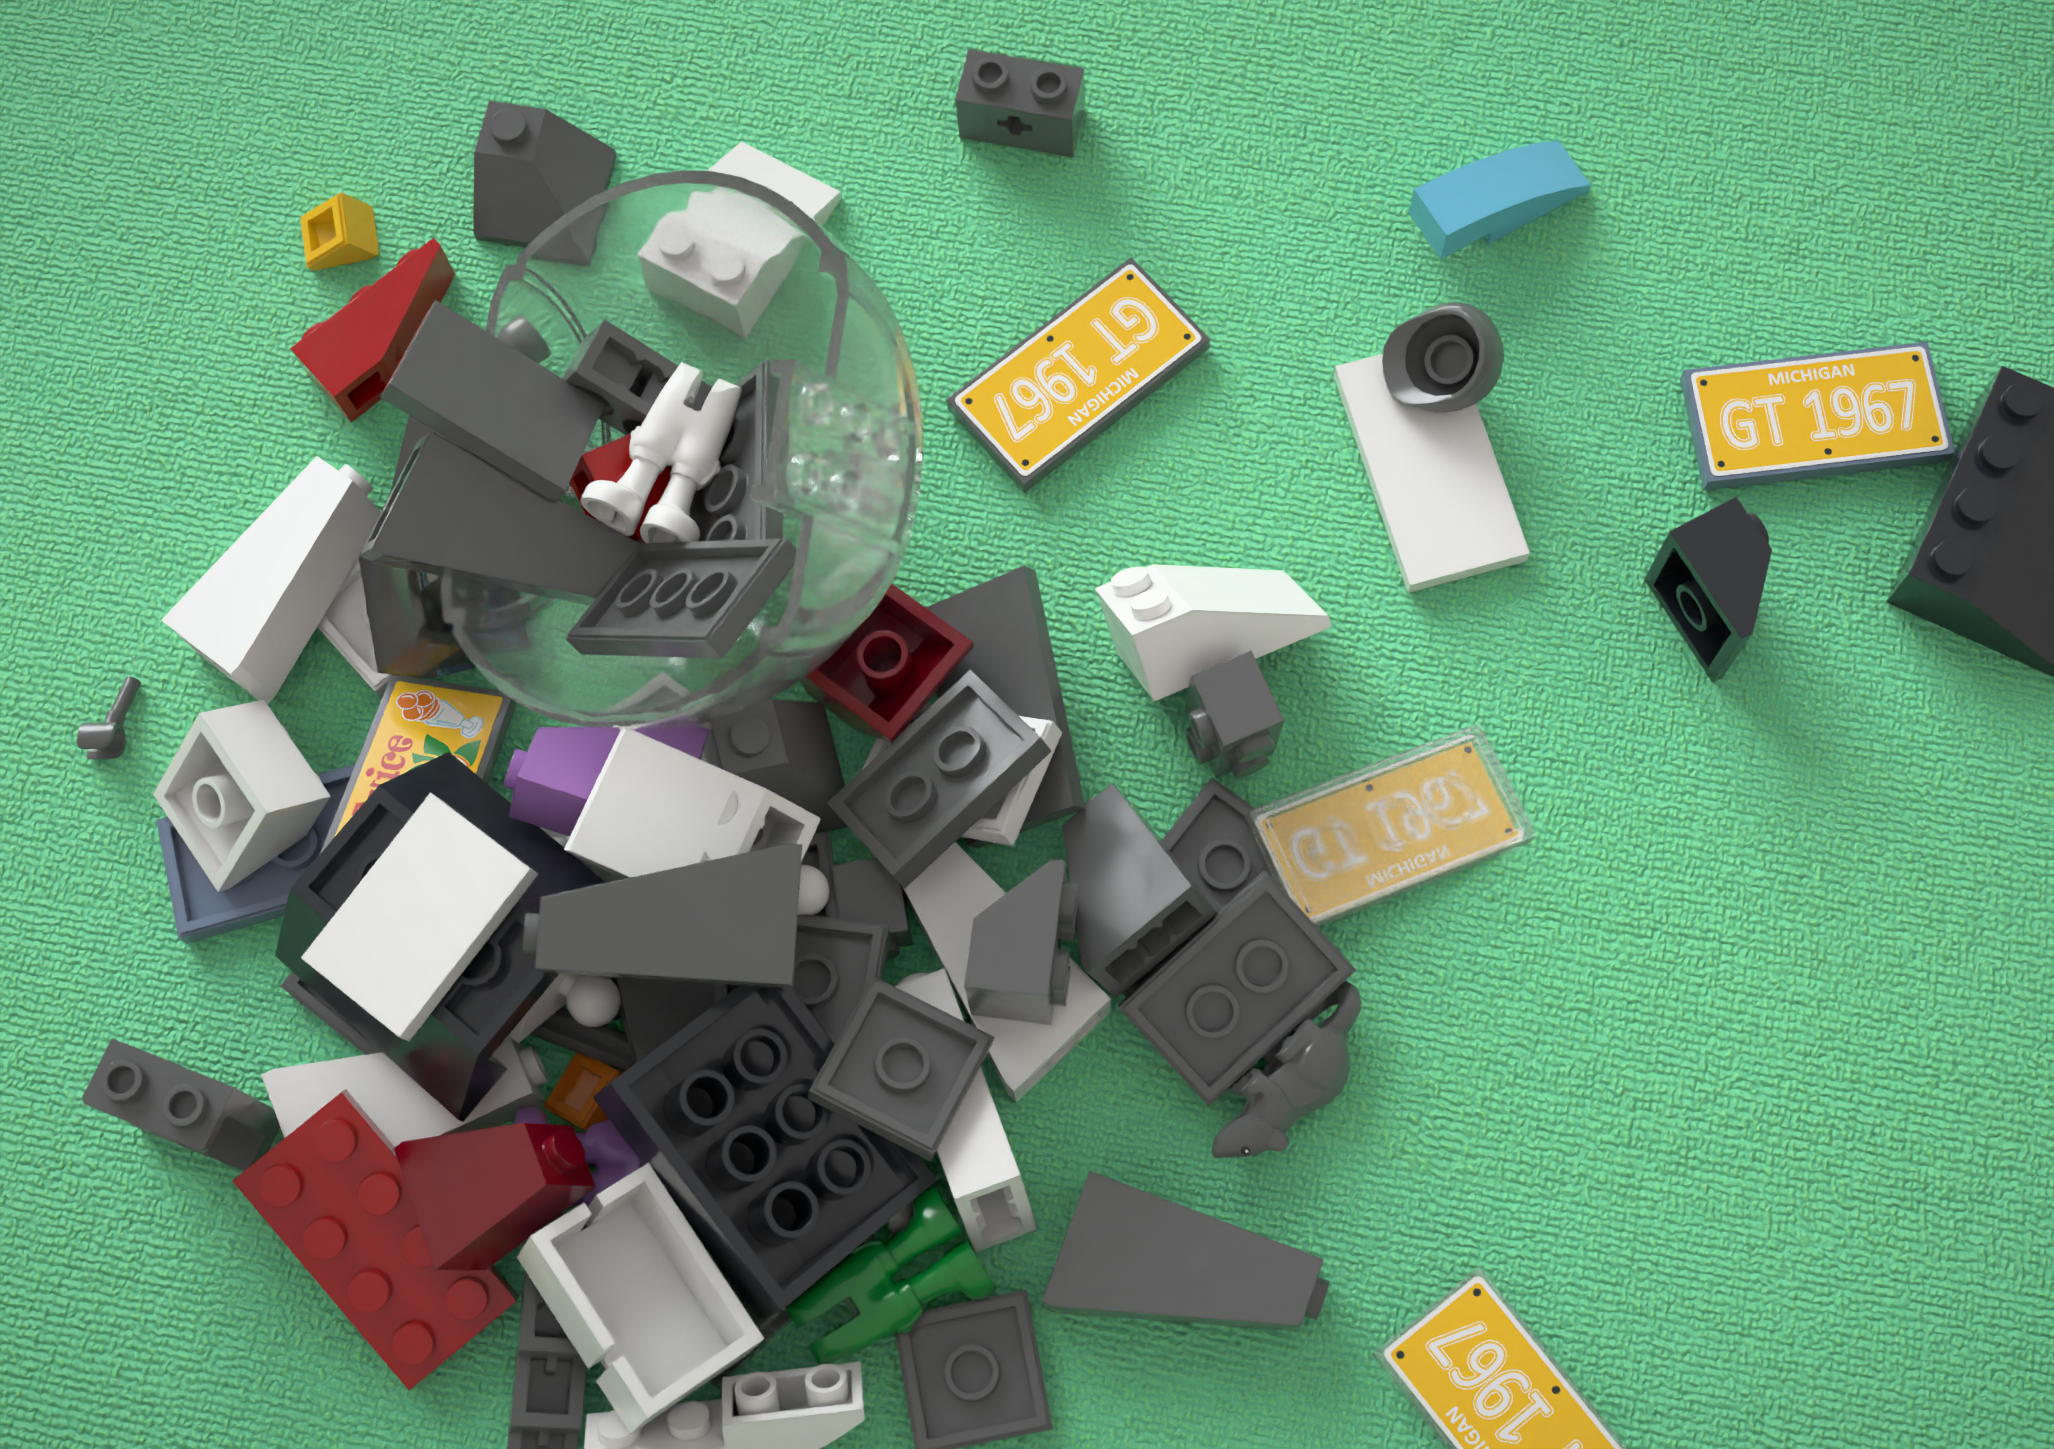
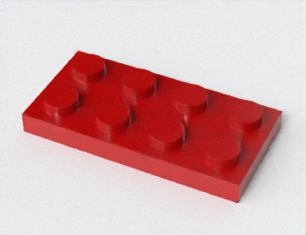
(351, 1223)

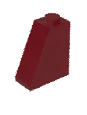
(491, 1188)

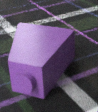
(563, 766)

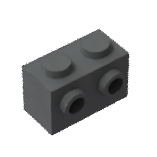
(1232, 717)

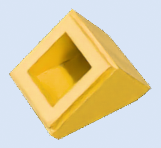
(339, 233)

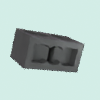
(622, 376)

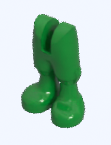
(873, 1297)

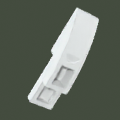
(756, 1412)

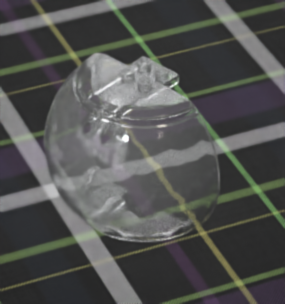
(721, 282)

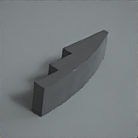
(546, 1379)

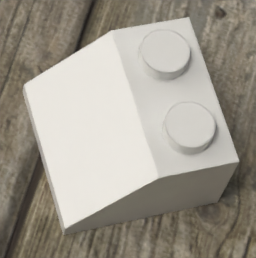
(239, 791)

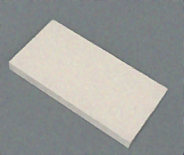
(1431, 482)

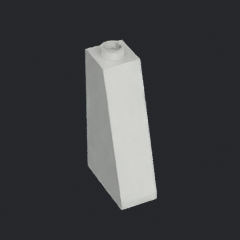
(278, 579)
(1022, 1053)
(396, 1101)
(976, 1147)

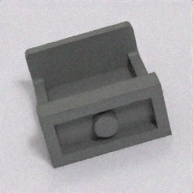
(181, 1106)

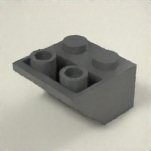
(1017, 952)

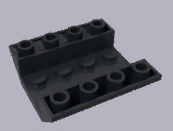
(499, 986)

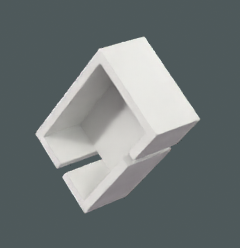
(639, 1297)

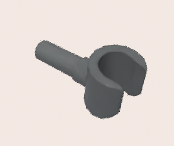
(108, 738)

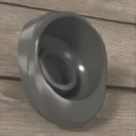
(1443, 358)

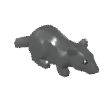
(1300, 1077)

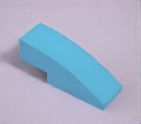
(1495, 195)

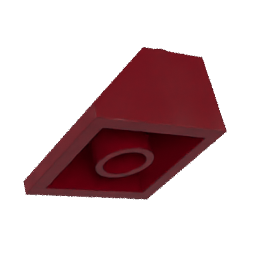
(888, 667)

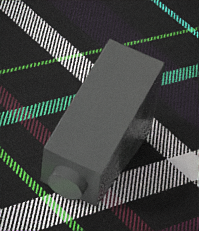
(1129, 894)

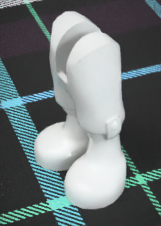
(673, 437)

